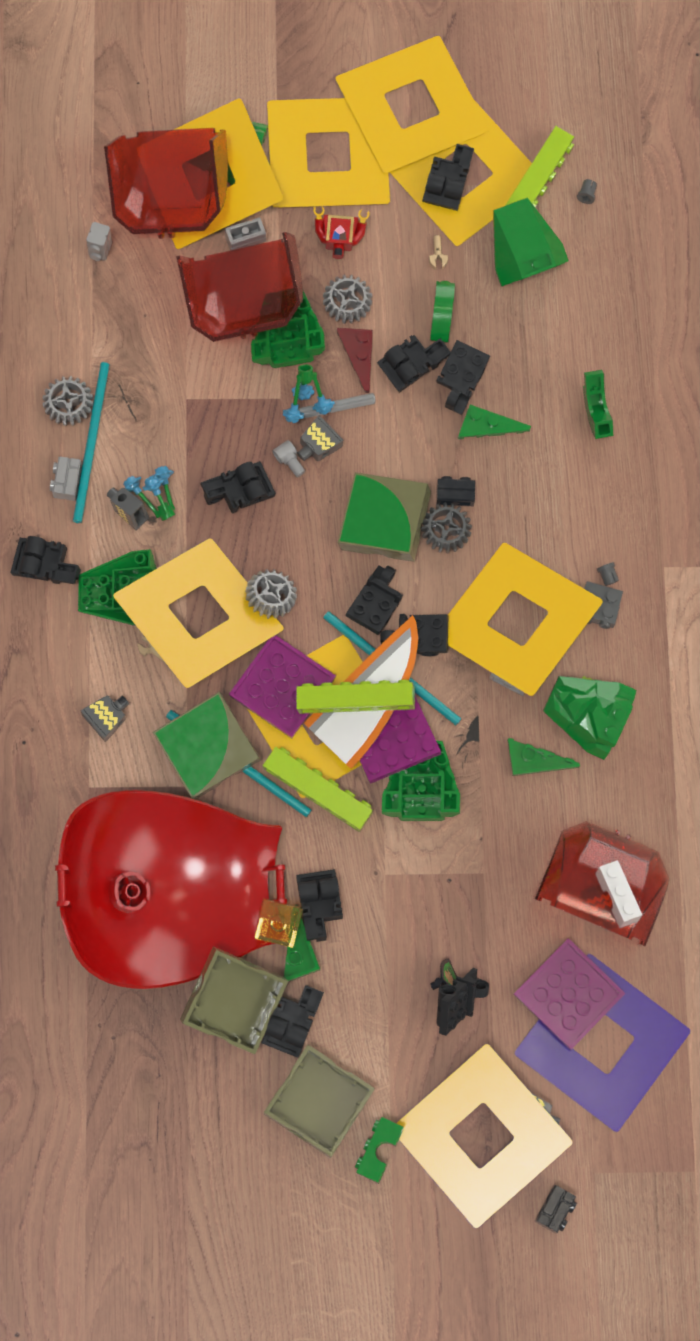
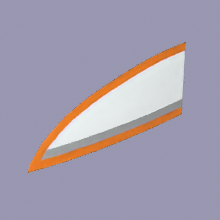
(354, 732)

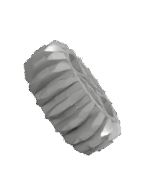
(359, 307)
(60, 401)
(272, 587)

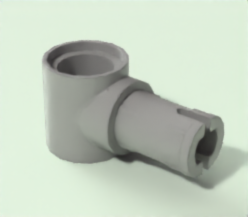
(286, 454)

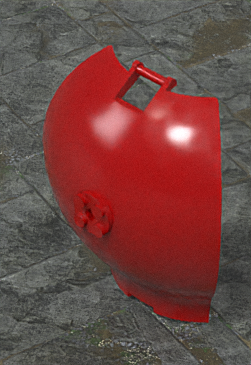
(189, 881)

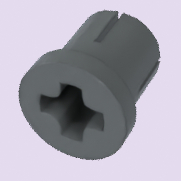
(587, 192)
(608, 574)

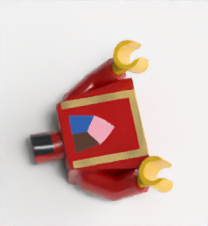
(339, 232)

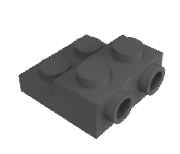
(608, 611)

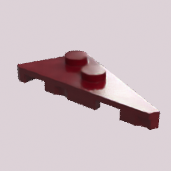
(358, 346)

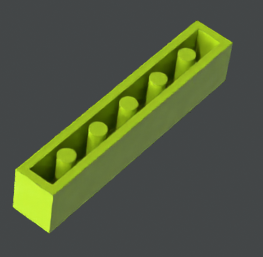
(543, 167)
(356, 697)
(317, 789)

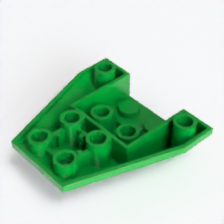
(524, 243)
(100, 583)

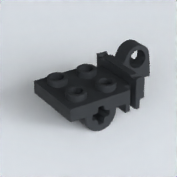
(448, 178)
(410, 361)
(462, 373)
(240, 487)
(43, 561)
(375, 601)
(431, 633)
(319, 902)
(458, 1000)
(290, 1022)

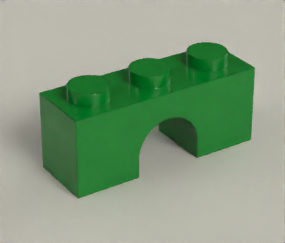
(384, 1133)

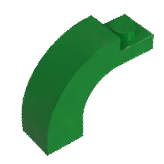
(442, 311)
(595, 404)

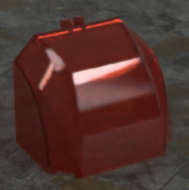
(167, 179)
(243, 289)
(574, 888)

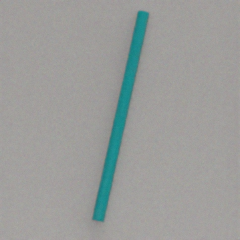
(91, 442)
(369, 649)
(266, 783)

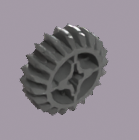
(453, 529)

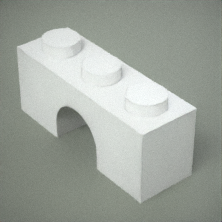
(624, 904)

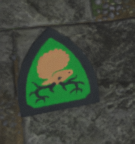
(447, 975)

